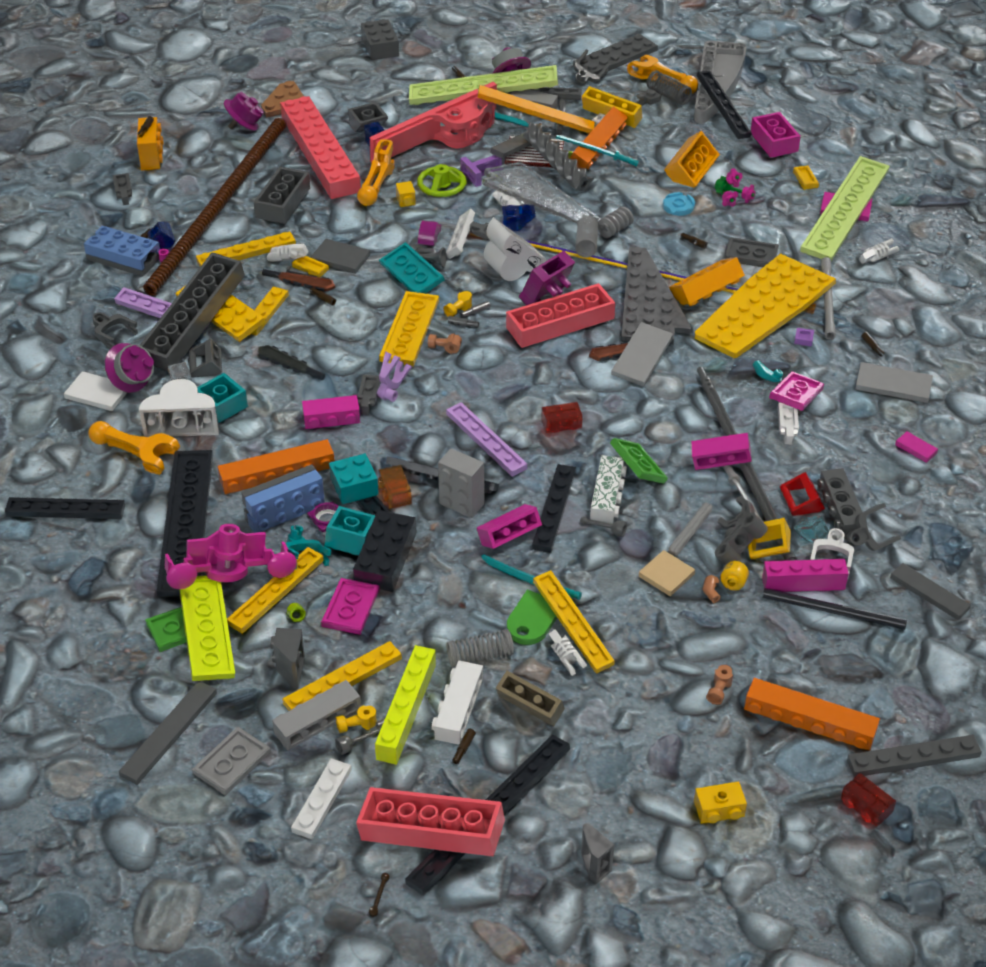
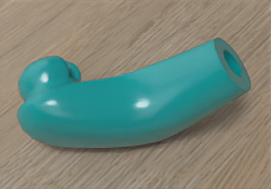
(767, 374)

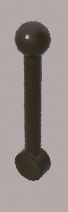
(373, 911)

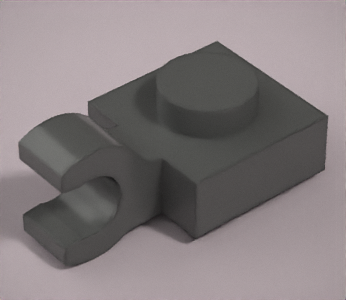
(649, 96)

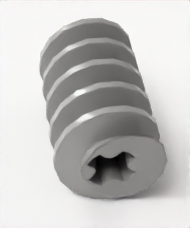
(615, 222)

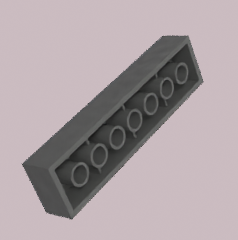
(193, 310)

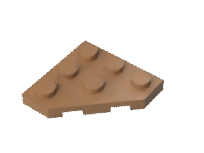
(283, 92)

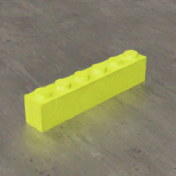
(405, 705)

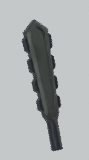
(289, 362)

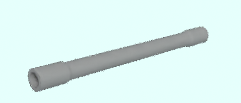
(830, 332)

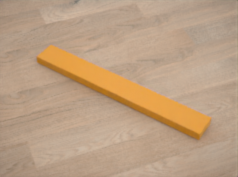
(535, 109)

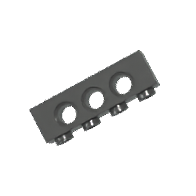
(840, 499)

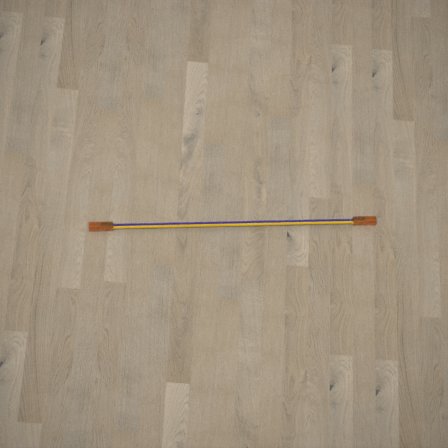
(810, 309)

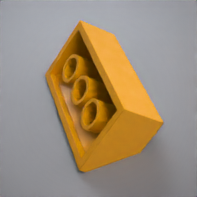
(692, 160)
(707, 281)

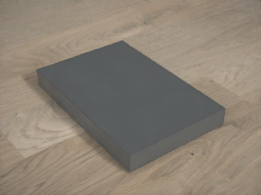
(751, 252)
(341, 255)

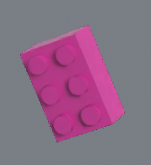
(775, 134)

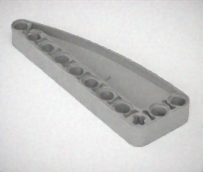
(726, 64)

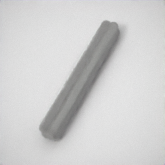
(690, 529)

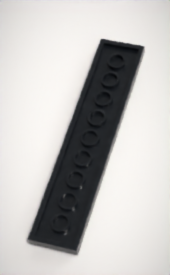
(185, 510)

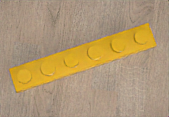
(251, 248)
(273, 592)
(573, 622)
(352, 672)

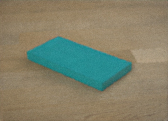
(411, 269)

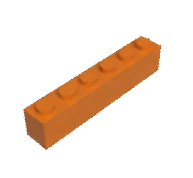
(600, 137)
(266, 467)
(812, 714)

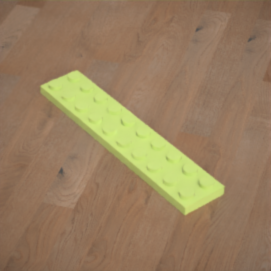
(506, 82)
(844, 208)

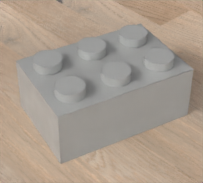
(461, 483)

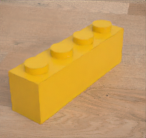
(602, 102)

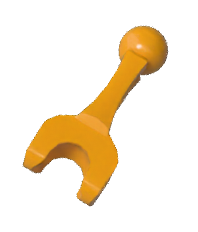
(652, 64)
(381, 164)
(146, 448)

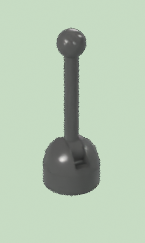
(618, 528)
(345, 744)

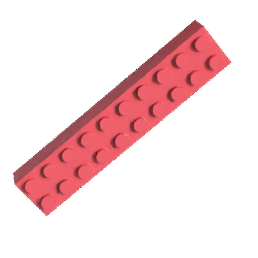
(320, 147)

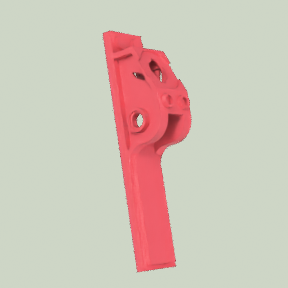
(471, 122)

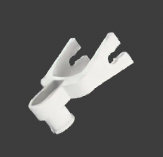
(836, 545)

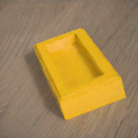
(806, 177)
(311, 266)

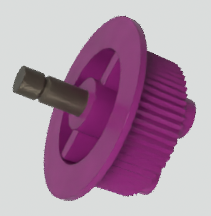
(243, 111)

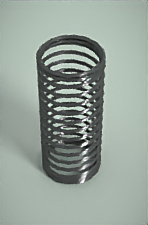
(668, 95)

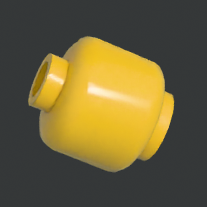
(734, 573)

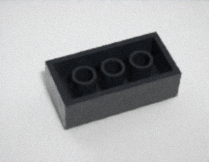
(385, 550)

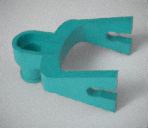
(297, 542)

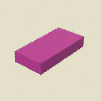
(916, 447)

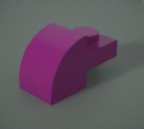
(428, 232)

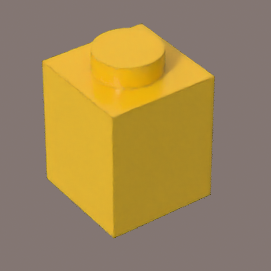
(405, 194)

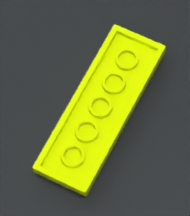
(207, 630)

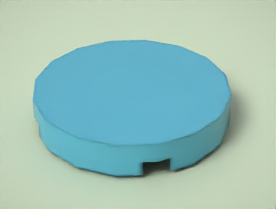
(678, 204)

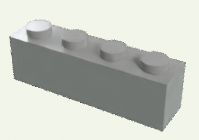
(316, 714)

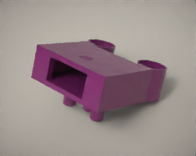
(548, 278)

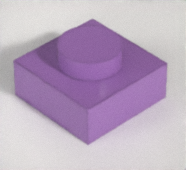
(804, 337)

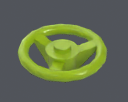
(443, 176)

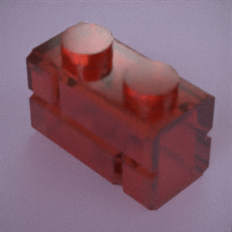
(561, 417)
(868, 800)

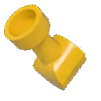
(464, 303)
(365, 717)

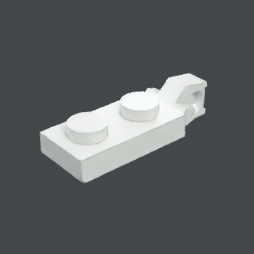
(788, 422)

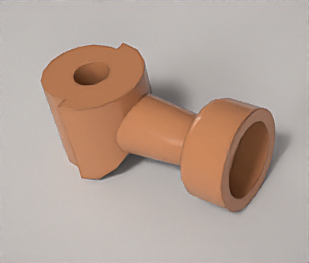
(450, 344)
(722, 678)

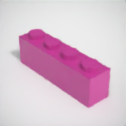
(805, 575)

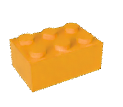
(150, 145)

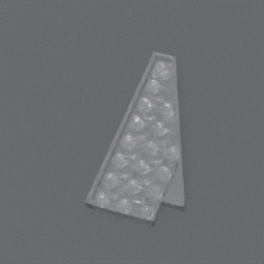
(531, 188)

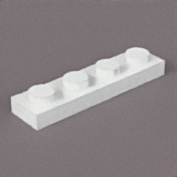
(460, 233)
(321, 799)

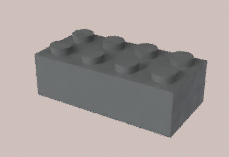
(282, 195)

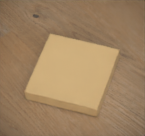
(666, 573)

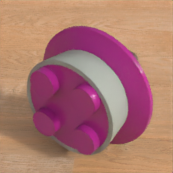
(510, 60)
(129, 367)

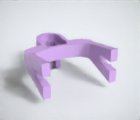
(385, 390)

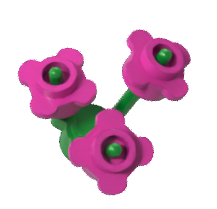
(724, 185)

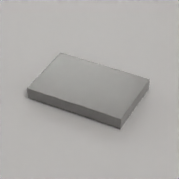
(231, 761)

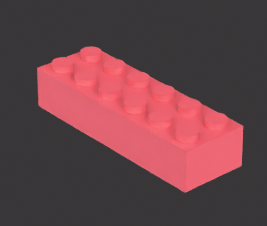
(560, 315)
(431, 821)

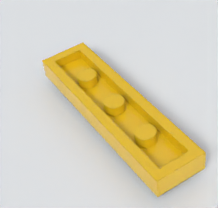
(270, 305)

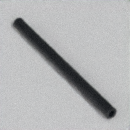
(835, 608)

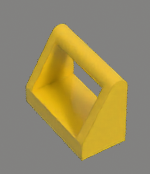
(776, 530)

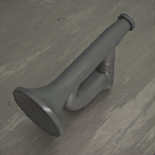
(431, 255)

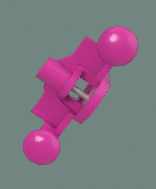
(227, 557)

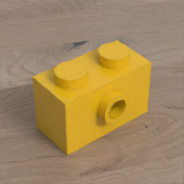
(720, 802)

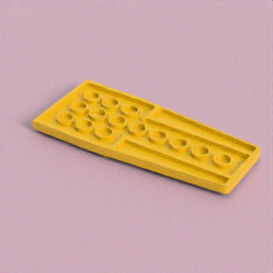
(763, 305)

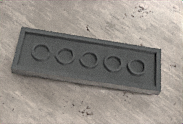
(618, 54)

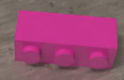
(331, 412)
(721, 451)
(509, 526)

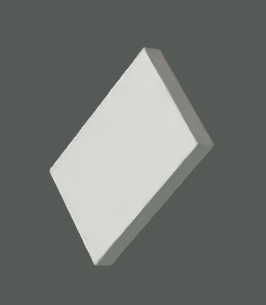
(94, 391)

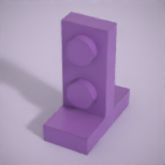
(475, 170)

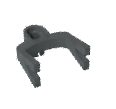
(583, 75)
(103, 322)
(862, 533)

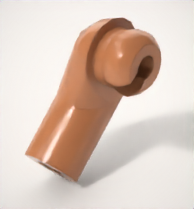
(709, 588)

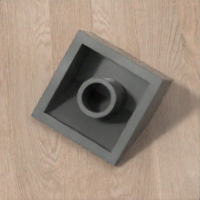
(365, 115)
(288, 654)

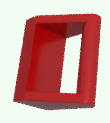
(802, 481)

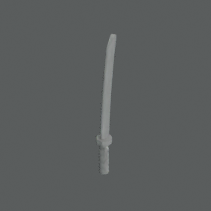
(734, 479)

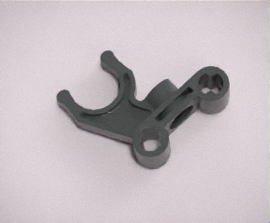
(745, 527)

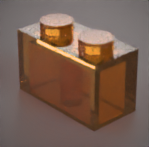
(394, 487)

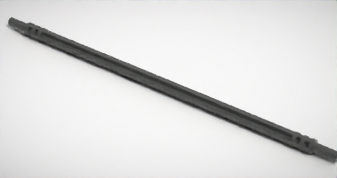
(747, 468)

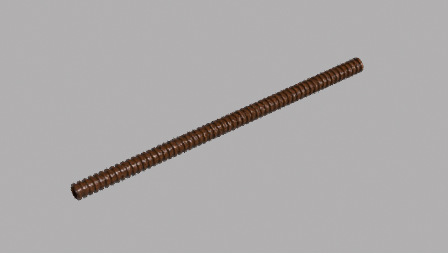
(213, 208)

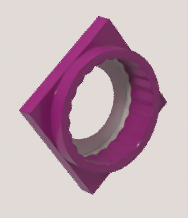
(323, 508)

